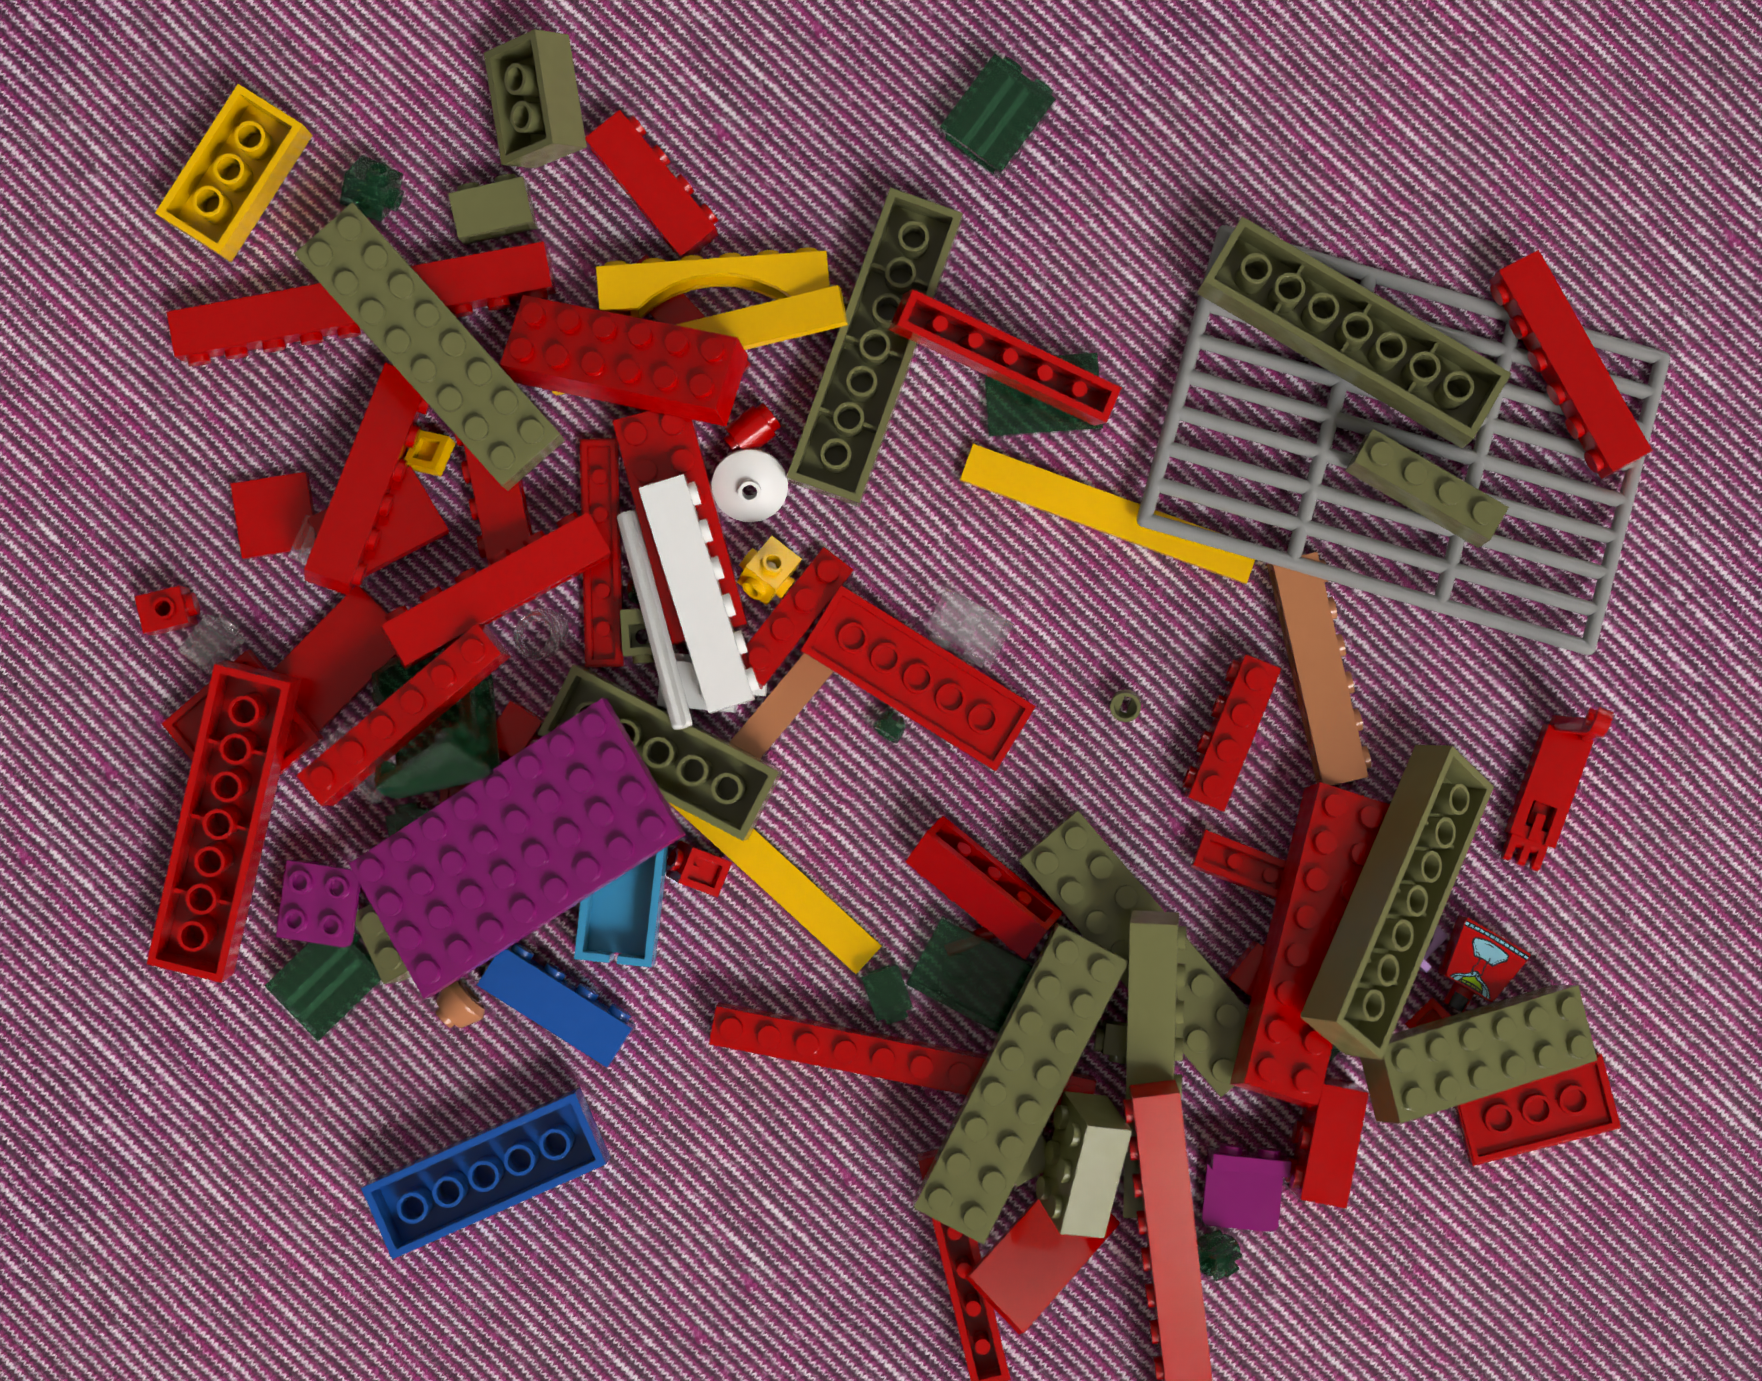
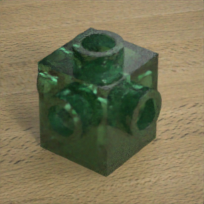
(372, 188)

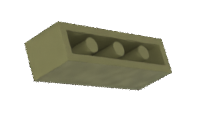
(1426, 488)

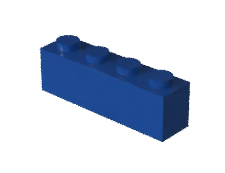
(557, 1004)

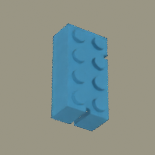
(624, 916)

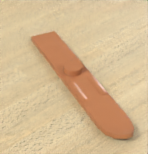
(781, 706)

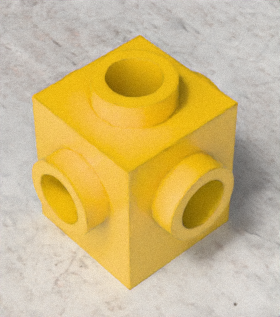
(768, 571)

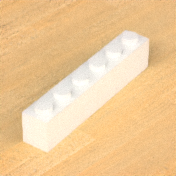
(697, 593)

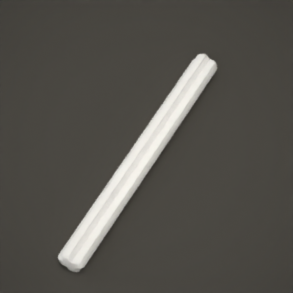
(654, 620)

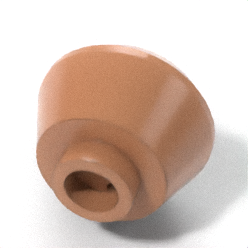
(459, 1005)

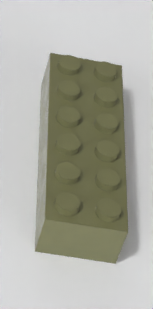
(687, 764)
(1479, 1053)

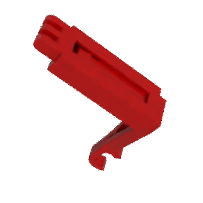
(1551, 784)

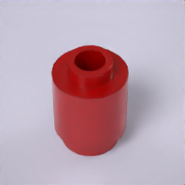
(751, 429)

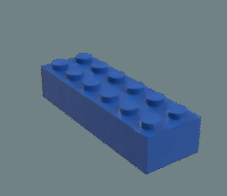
(486, 1173)

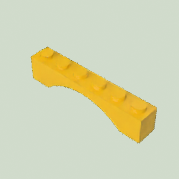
(643, 286)

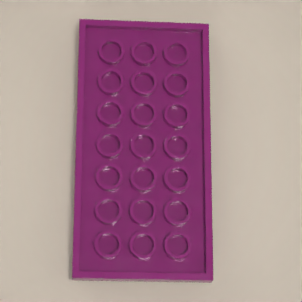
(516, 848)

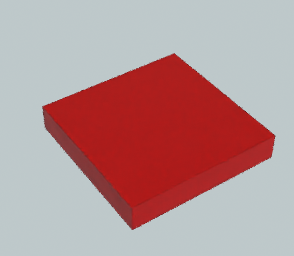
(271, 513)

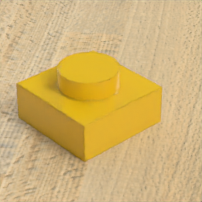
(430, 453)

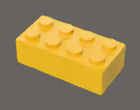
(234, 173)

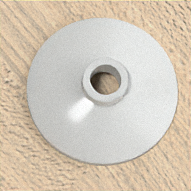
(755, 469)

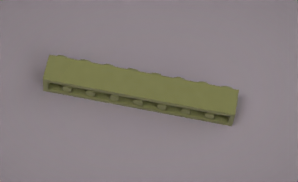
(1152, 1013)

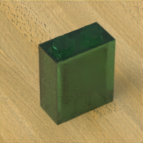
(998, 115)
(325, 984)

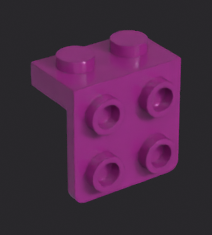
(318, 903)
(1244, 1187)

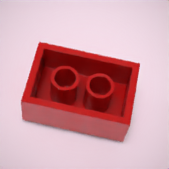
(1328, 1144)

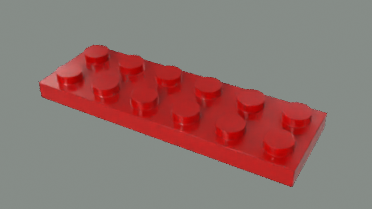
(917, 678)

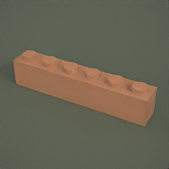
(1319, 675)

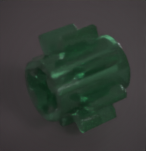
(1218, 1254)

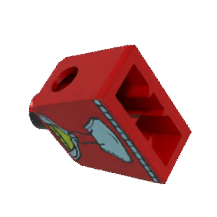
(1478, 963)

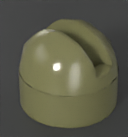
(1133, 708)

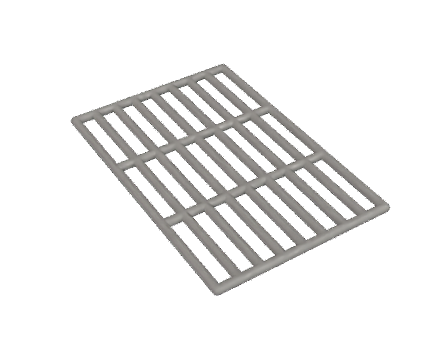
(1477, 459)

